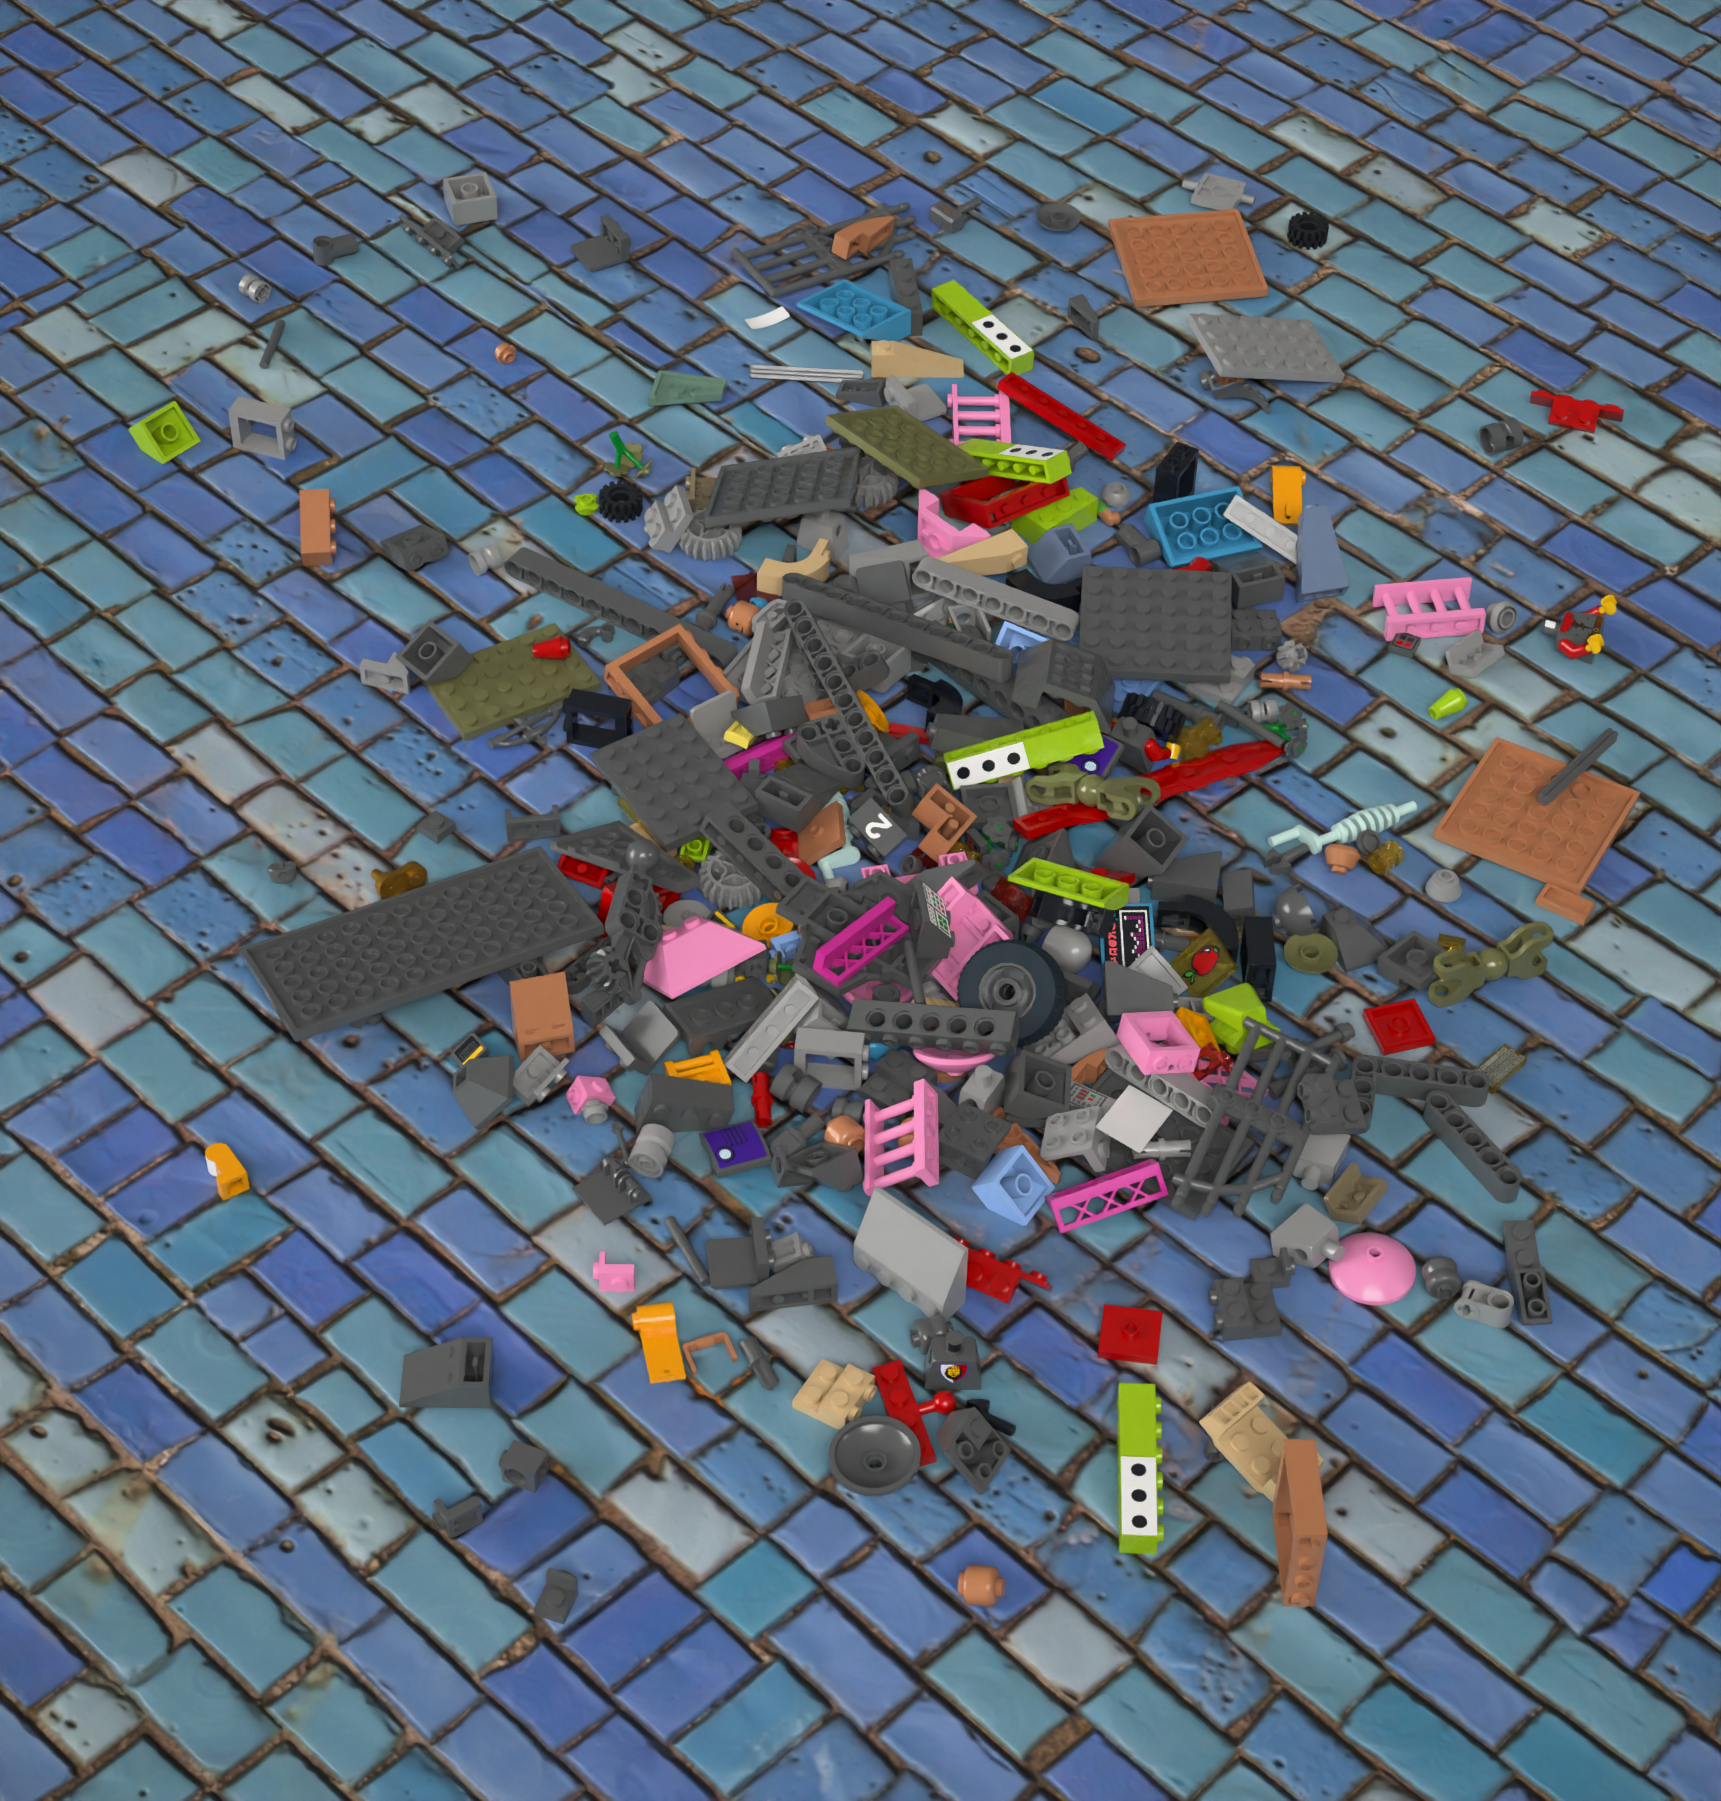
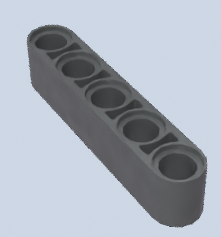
(1472, 1146)

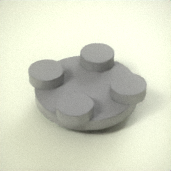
(680, 910)

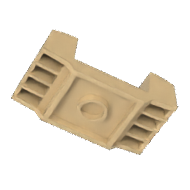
(1248, 1438)

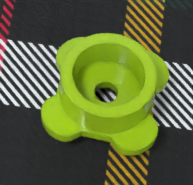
(586, 504)

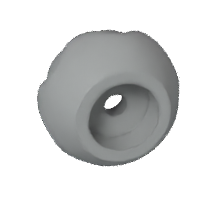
(1115, 495)

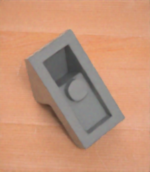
(387, 676)

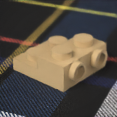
(835, 1393)

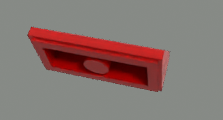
(583, 871)

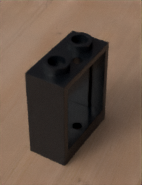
(1176, 473)
(597, 705)
(1258, 955)

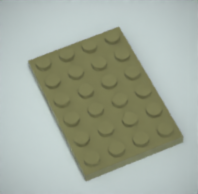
(907, 446)
(509, 682)

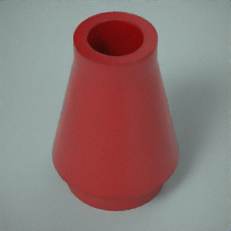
(555, 648)

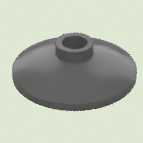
(1058, 216)

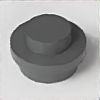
(1368, 841)

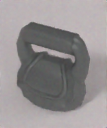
(928, 776)

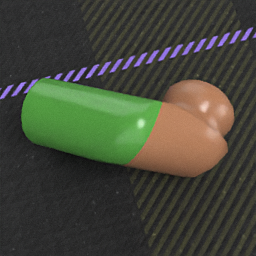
(1106, 515)

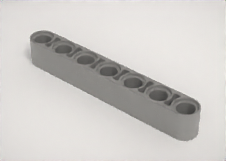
(996, 598)

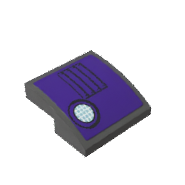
(1101, 761)
(735, 1148)

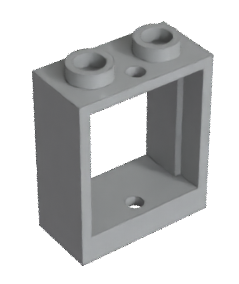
(248, 409)
(832, 1044)

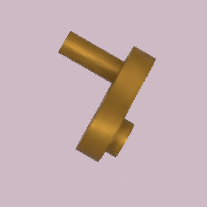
(399, 881)

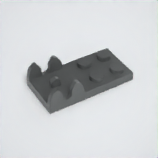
(718, 1013)

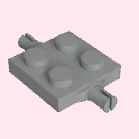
(1218, 192)

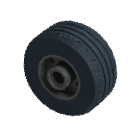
(1030, 971)

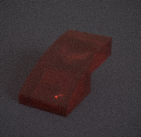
(1013, 898)

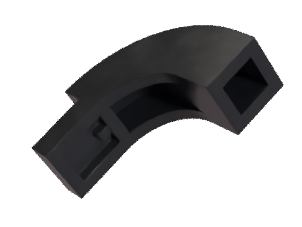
(1065, 594)
(936, 696)
(1075, 915)
(1198, 916)

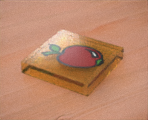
(1204, 964)

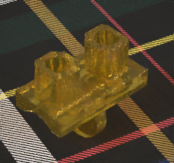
(1197, 738)

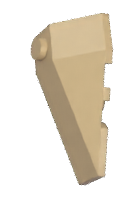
(906, 360)
(991, 556)

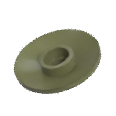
(1310, 953)

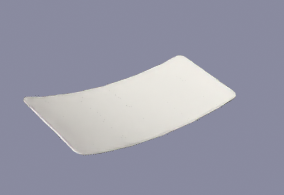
(768, 319)

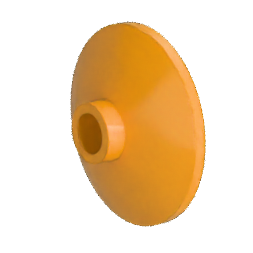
(874, 712)
(765, 923)

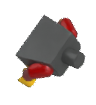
(1140, 744)

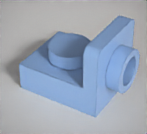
(786, 944)

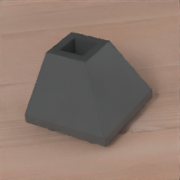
(484, 1087)
(972, 1447)

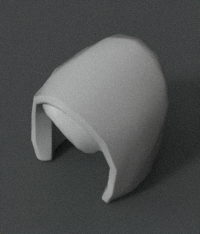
(1069, 948)

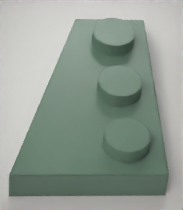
(685, 388)

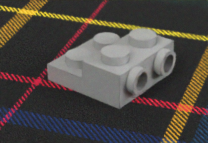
(668, 520)
(1241, 676)

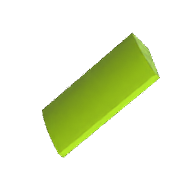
(1071, 884)

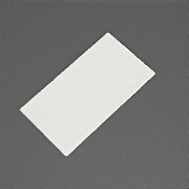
(1134, 1118)

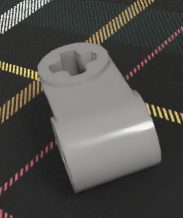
(1486, 1304)

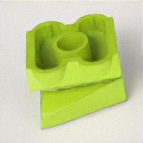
(1230, 1011)

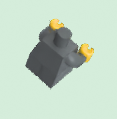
(755, 966)

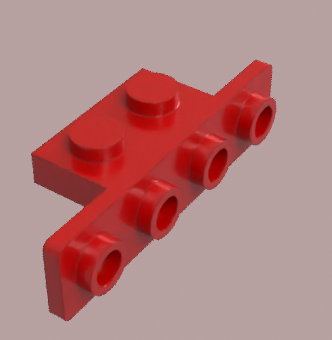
(1573, 413)
(998, 1278)

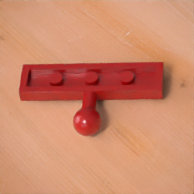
(901, 1404)

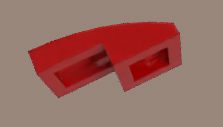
(786, 841)

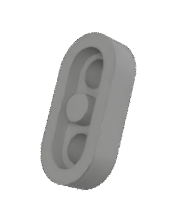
(772, 614)

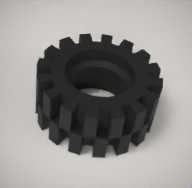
(1308, 230)
(613, 509)

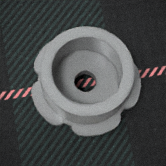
(594, 1112)

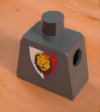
(952, 1363)

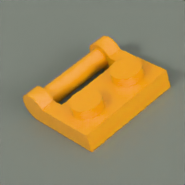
(701, 1068)

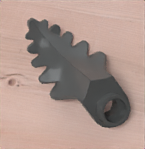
(1233, 389)

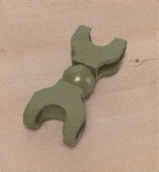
(1093, 790)
(1510, 958)

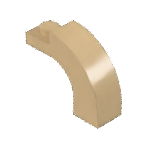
(814, 566)

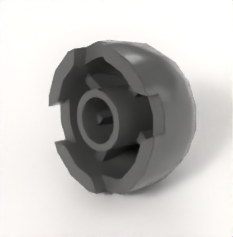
(1294, 913)

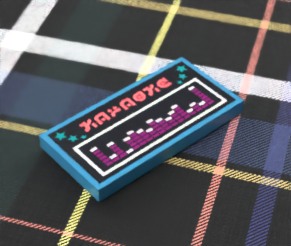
(1130, 935)

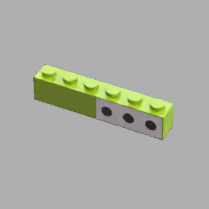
(982, 328)
(1019, 460)
(1024, 750)
(1137, 1469)

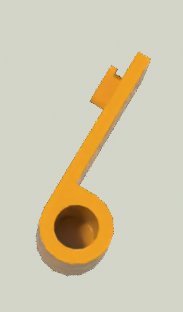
(1287, 493)
(659, 1341)

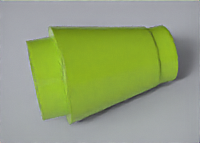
(1448, 704)

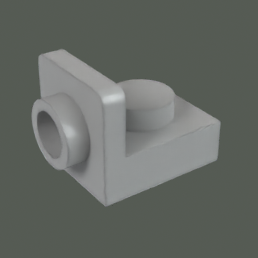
(790, 1251)

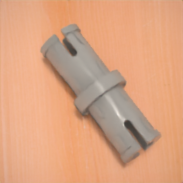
(1164, 1149)

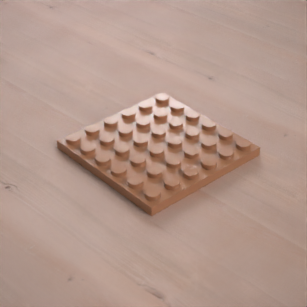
(1187, 258)
(1552, 843)

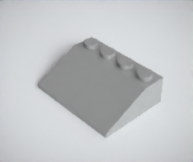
(911, 1256)

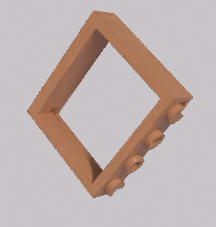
(624, 688)
(1297, 1516)

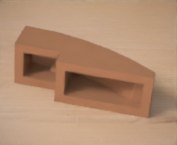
(862, 236)

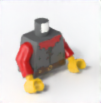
(1581, 632)

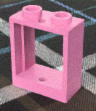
(1140, 1028)

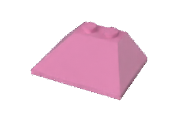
(973, 929)
(696, 954)

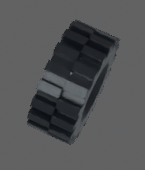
(1155, 714)

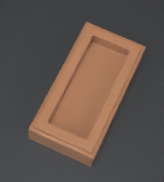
(1565, 903)

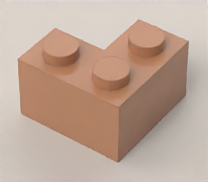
(946, 820)

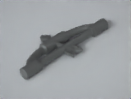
(533, 733)

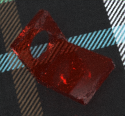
(1216, 1060)

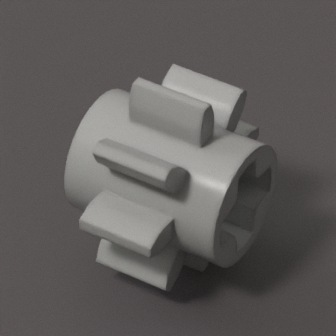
(1291, 656)

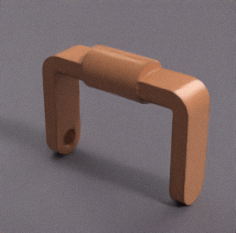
(705, 1342)

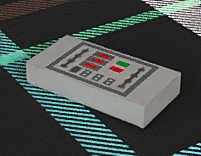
(1085, 1097)

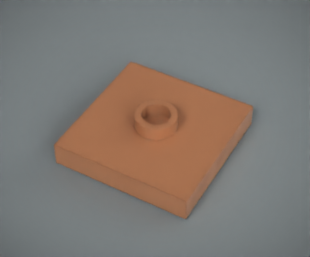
(822, 834)

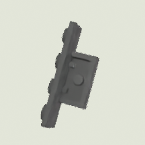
(438, 237)

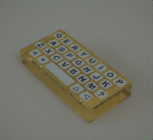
(1502, 1066)

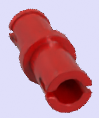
(762, 1099)

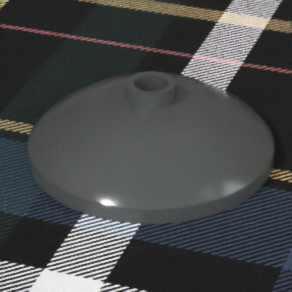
(872, 1443)

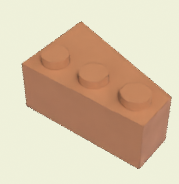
(317, 527)

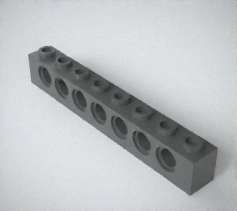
(999, 696)

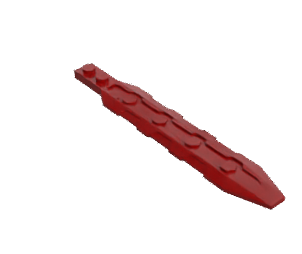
(1172, 779)

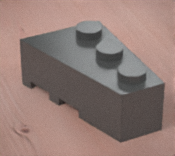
(683, 1104)

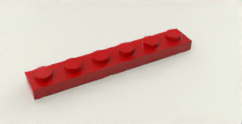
(1061, 416)

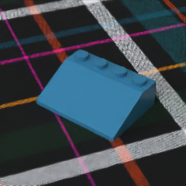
(860, 311)
(1197, 528)

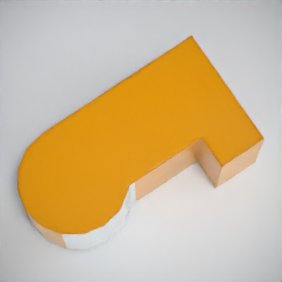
(229, 1172)

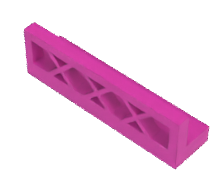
(767, 752)
(853, 940)
(1104, 1184)

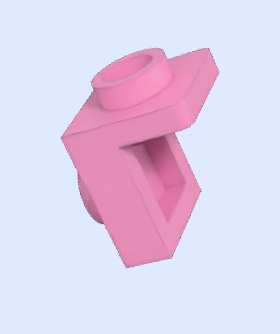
(588, 1089)
(614, 1277)

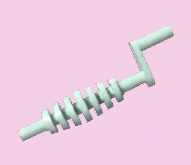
(1348, 829)
(848, 854)

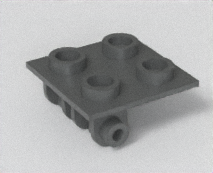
(611, 1192)

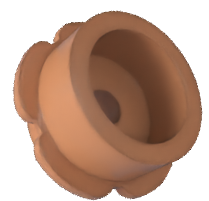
(505, 353)

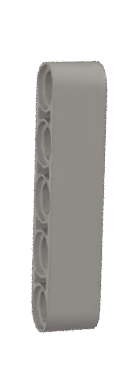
(1174, 1089)

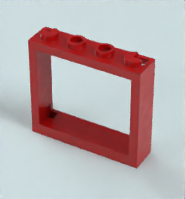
(967, 504)

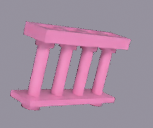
(1000, 416)
(1429, 624)
(923, 1147)

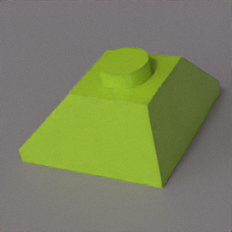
(164, 433)

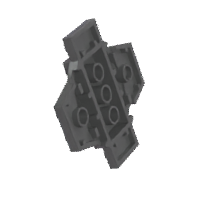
(827, 911)

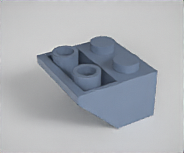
(1059, 555)

